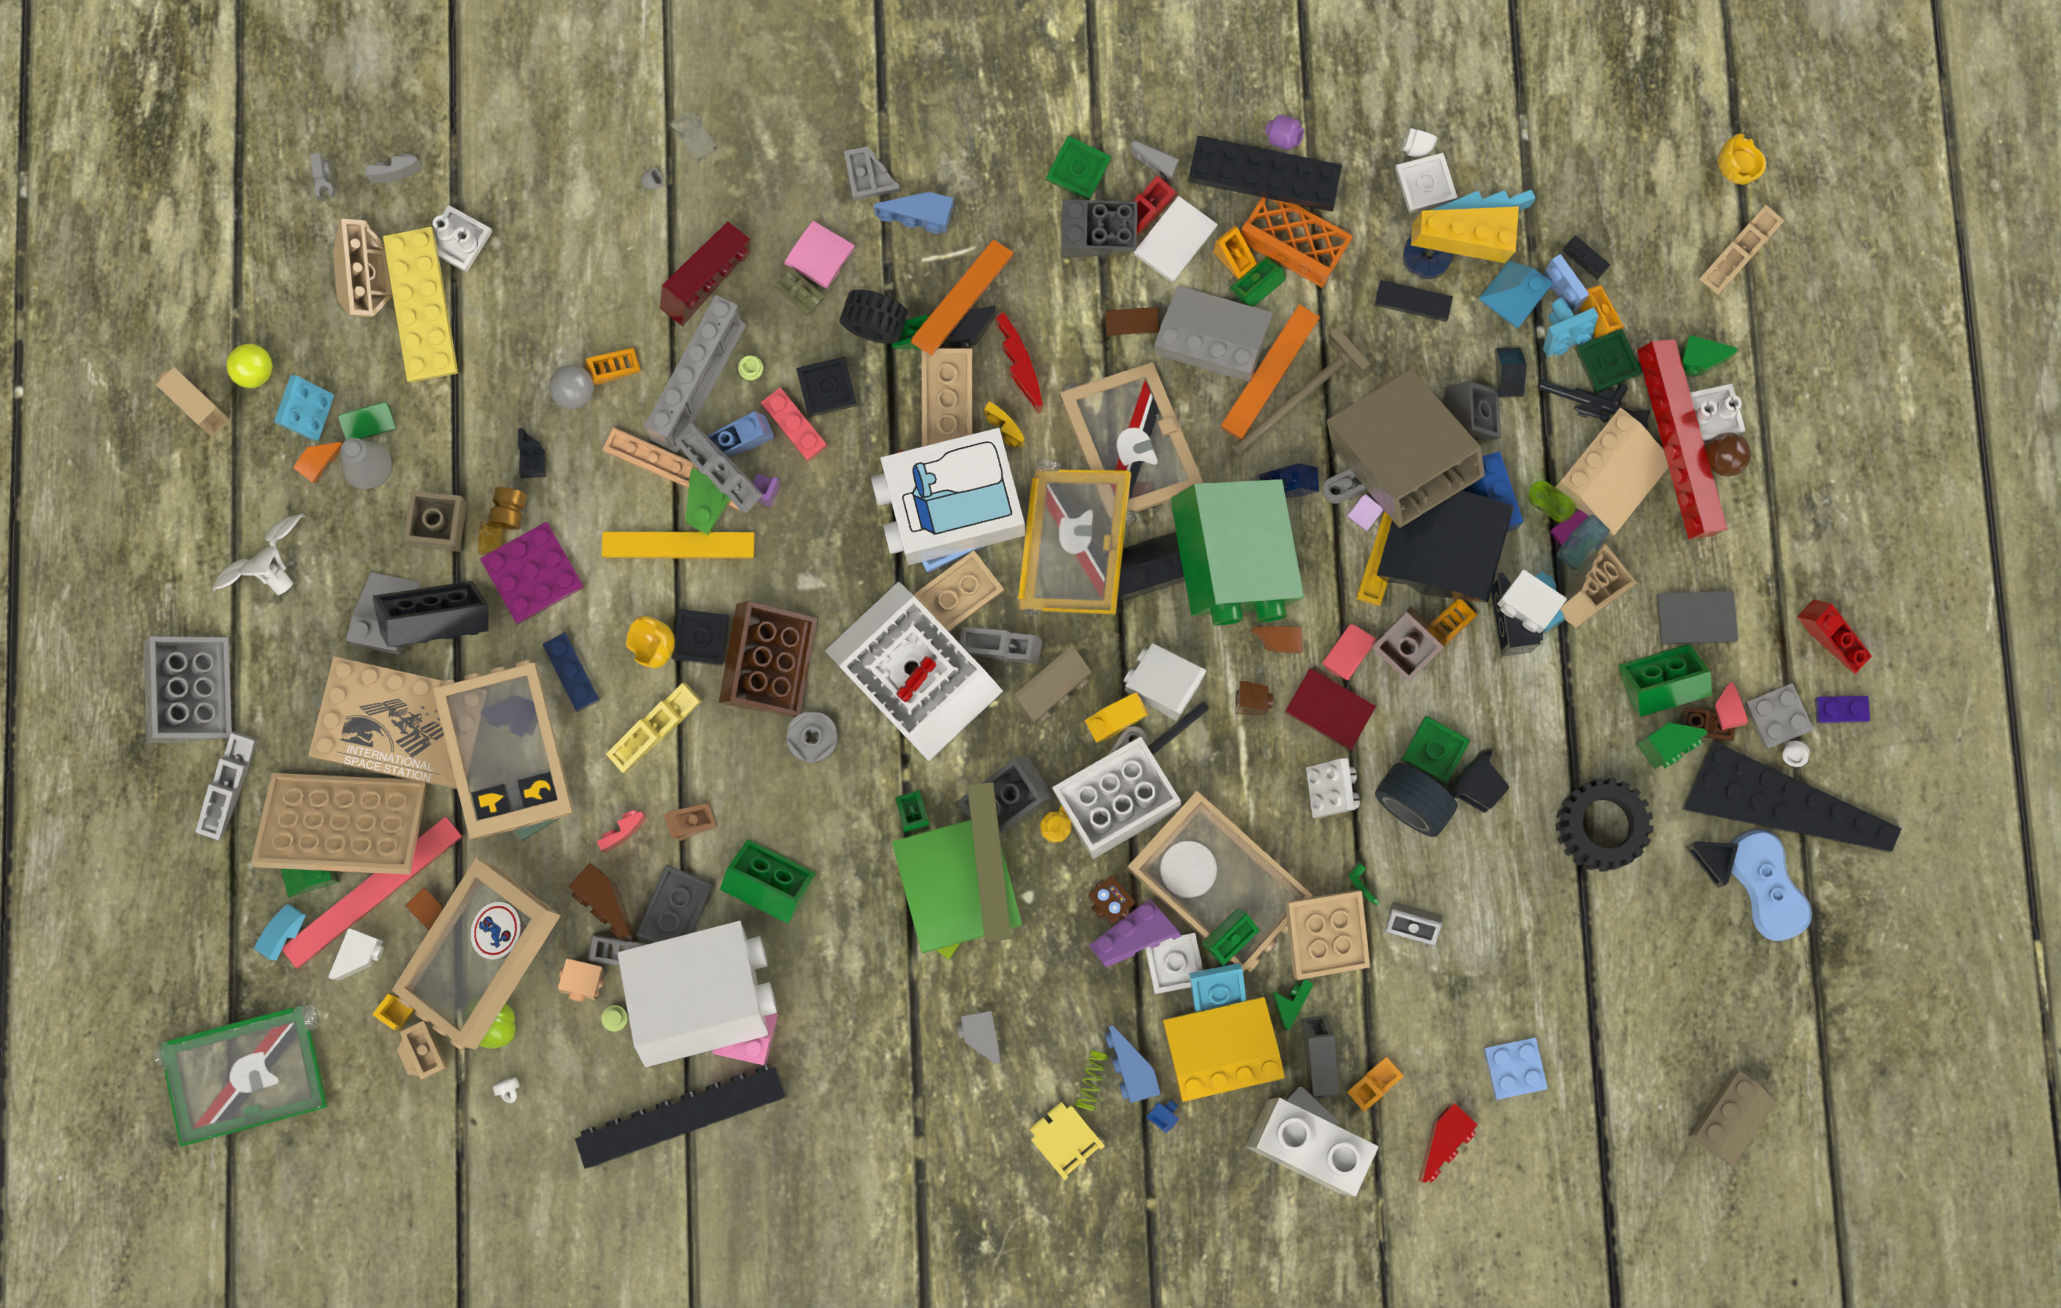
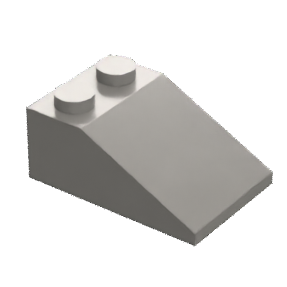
(364, 626)

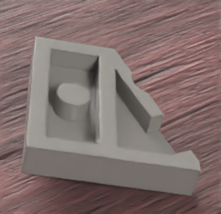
(867, 174)

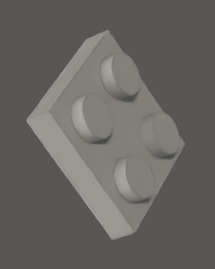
(1778, 716)

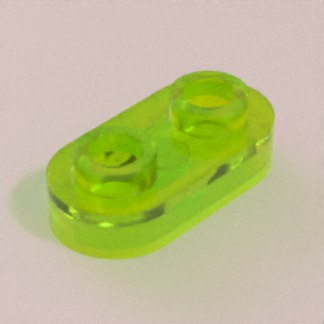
(1553, 499)

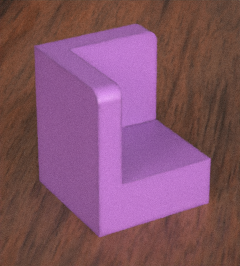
(768, 488)

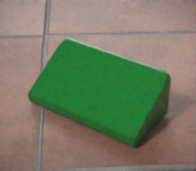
(1259, 282)
(367, 421)
(1230, 936)

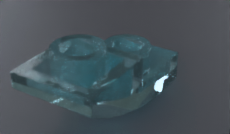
(1583, 540)

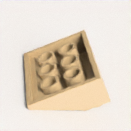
(1615, 471)

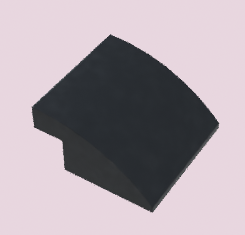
(1449, 548)

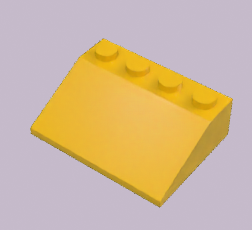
(1223, 1049)

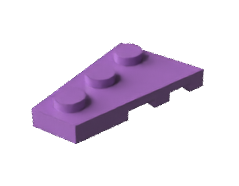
(1137, 931)

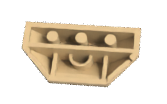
(360, 269)

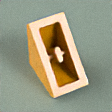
(1234, 252)

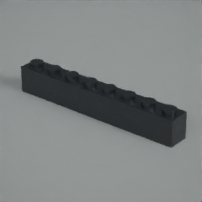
(681, 1117)

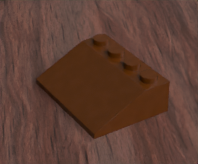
(767, 659)

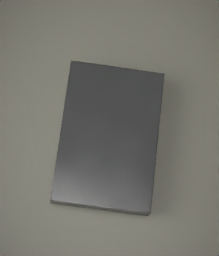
(1697, 617)
(674, 906)

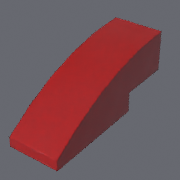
(1152, 202)

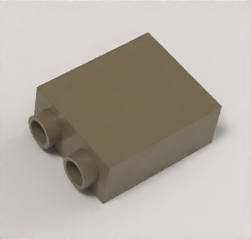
(1405, 447)

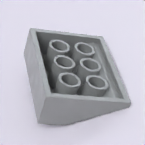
(1213, 333)
(187, 689)

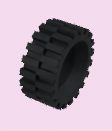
(1578, 843)

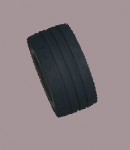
(1416, 799)

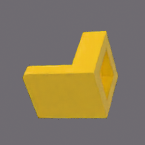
(393, 1012)

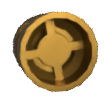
(507, 508)

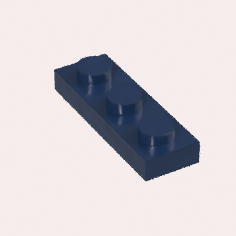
(571, 672)

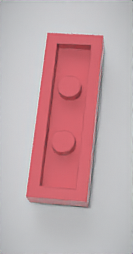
(793, 424)

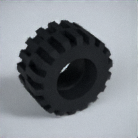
(873, 316)

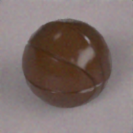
(1728, 454)

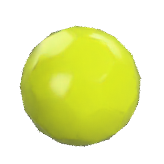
(249, 365)

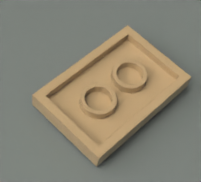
(959, 591)

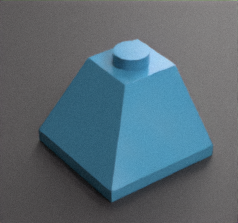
(1515, 292)

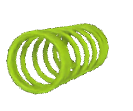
(1099, 1056)

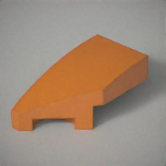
(315, 460)

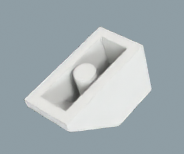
(356, 954)

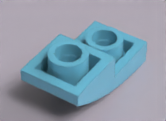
(283, 925)

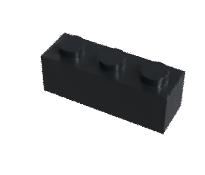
(1586, 257)

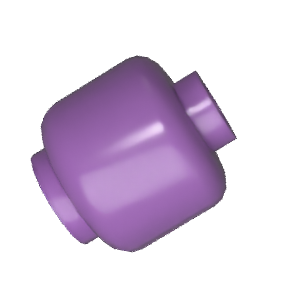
(1284, 132)

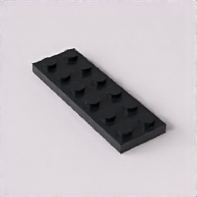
(1265, 173)

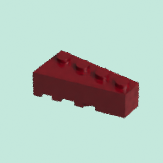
(703, 273)

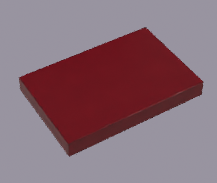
(1330, 709)

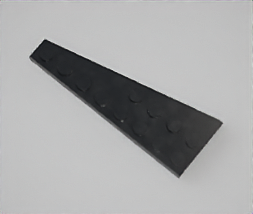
(1756, 794)

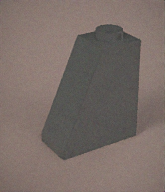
(1320, 1056)

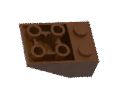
(601, 893)

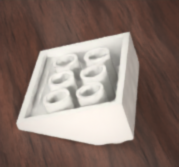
(1117, 797)

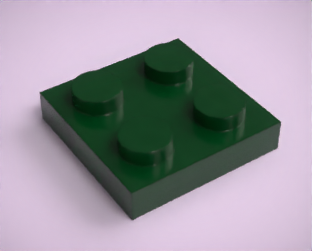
(1608, 360)

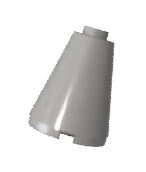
(365, 463)

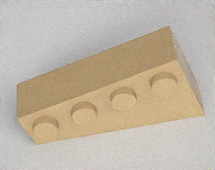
(1596, 586)

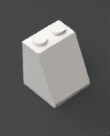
(1164, 680)

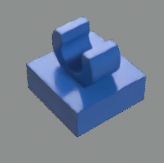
(1163, 1116)

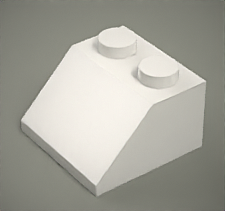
(1531, 602)

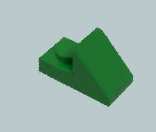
(1287, 1009)

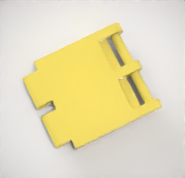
(1064, 1139)

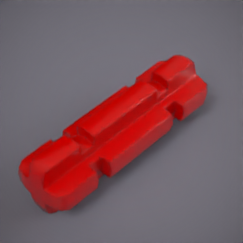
(916, 679)

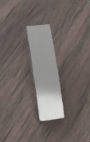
(718, 467)
(226, 786)

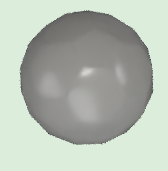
(571, 387)

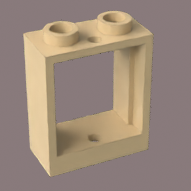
(192, 401)

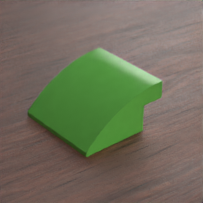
(943, 886)

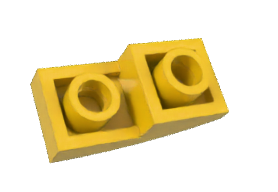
(1010, 432)

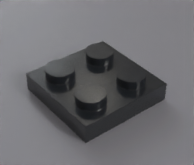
(826, 387)
(700, 637)

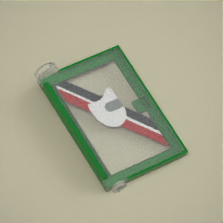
(243, 1074)

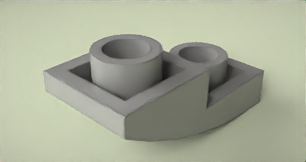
(401, 167)

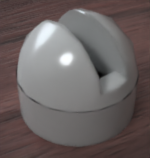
(652, 179)

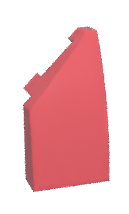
(1730, 709)

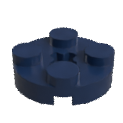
(1422, 265)

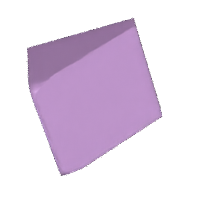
(1365, 512)

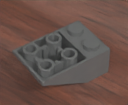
(1098, 227)

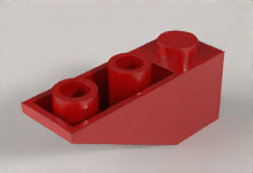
(1834, 634)
(1446, 1135)

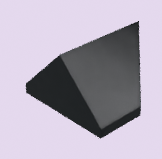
(1715, 859)

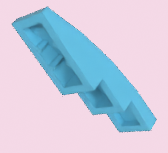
(1499, 199)

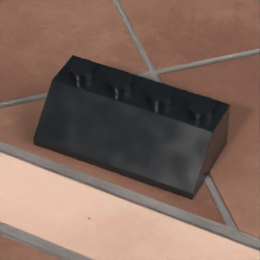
(1150, 567)
(431, 613)

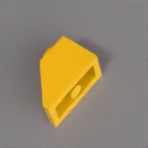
(1116, 717)

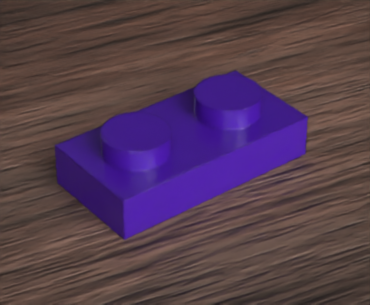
(1842, 709)

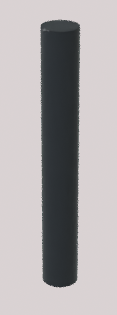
(1178, 728)

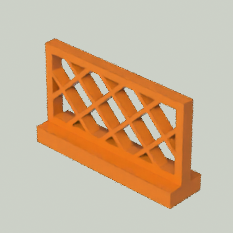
(1288, 255)

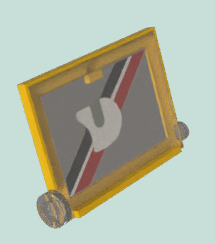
(1073, 540)

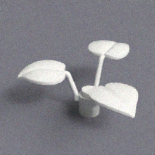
(260, 564)

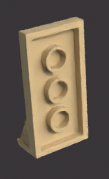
(946, 395)

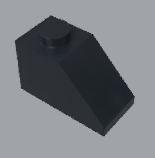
(972, 327)

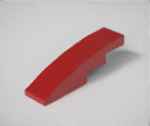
(1022, 368)

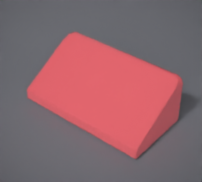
(1349, 652)

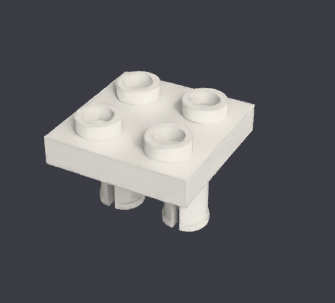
(459, 238)
(1718, 411)
(1331, 788)

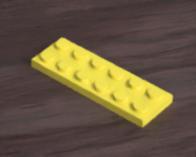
(420, 304)

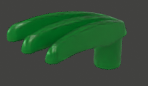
(1356, 872)

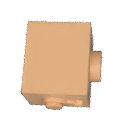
(580, 980)

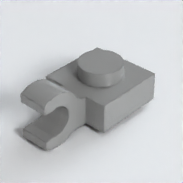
(321, 170)

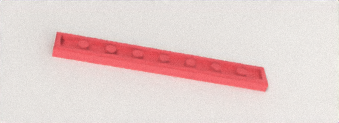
(368, 896)

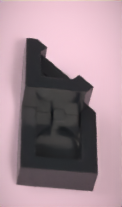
(532, 456)

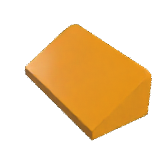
(1608, 319)

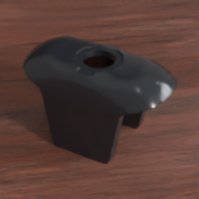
(1479, 783)

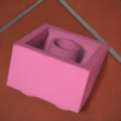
(753, 1050)

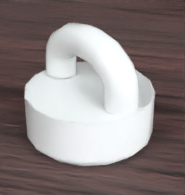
(1796, 753)
(504, 1086)

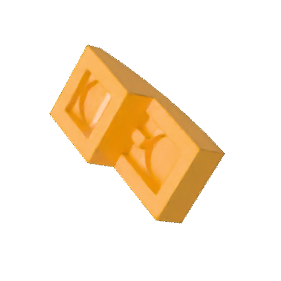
(1375, 1083)

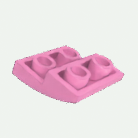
(819, 254)

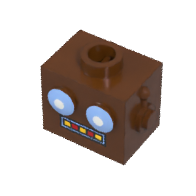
(1110, 900)

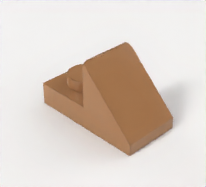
(690, 821)

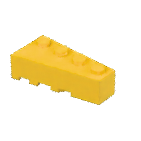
(1469, 232)

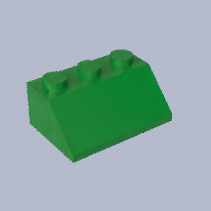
(1665, 680)
(767, 881)

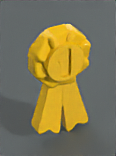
(1055, 826)

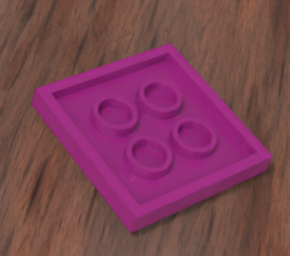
(532, 573)

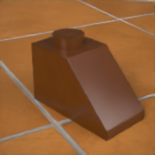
(1252, 699)

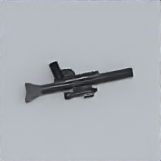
(1592, 403)

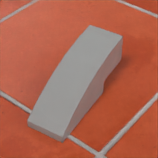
(1001, 645)

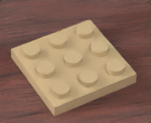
(1327, 934)

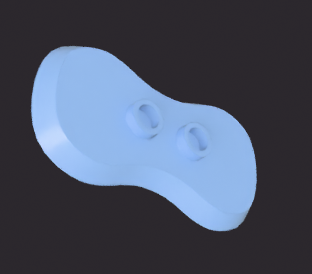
(1777, 904)

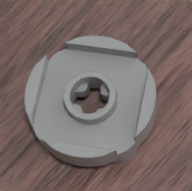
(814, 723)

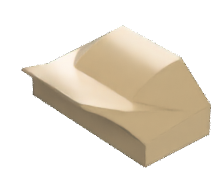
(420, 1051)

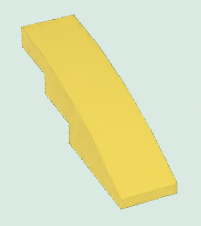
(653, 727)

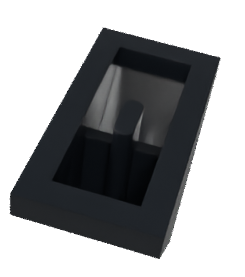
(1510, 372)

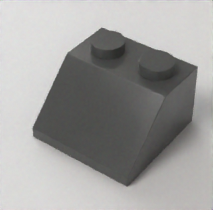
(1475, 409)

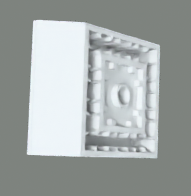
(901, 632)

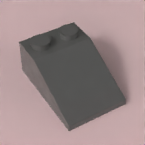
(1017, 792)

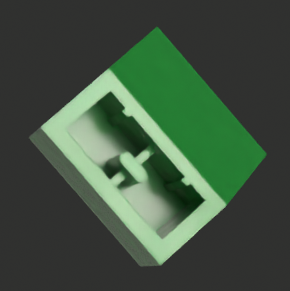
(1667, 743)

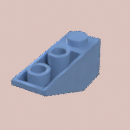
(921, 210)
(742, 434)
(1136, 1072)

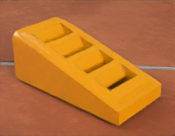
(599, 361)
(1464, 609)

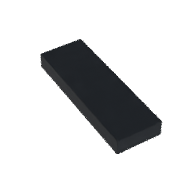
(1413, 300)

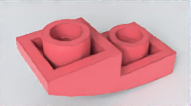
(628, 825)

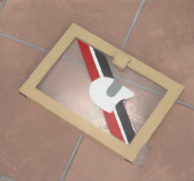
(1131, 427)

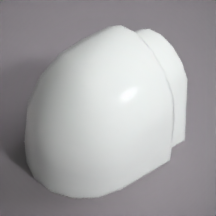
(1418, 143)

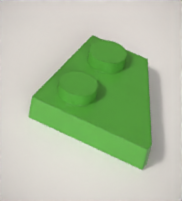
(704, 502)

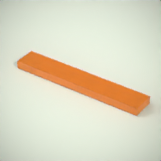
(962, 297)
(1270, 372)

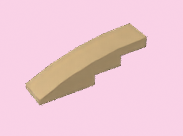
(1741, 250)

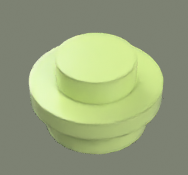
(750, 368)
(614, 1018)

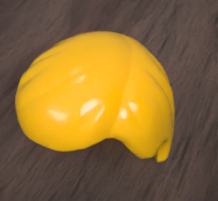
(1741, 160)
(650, 641)

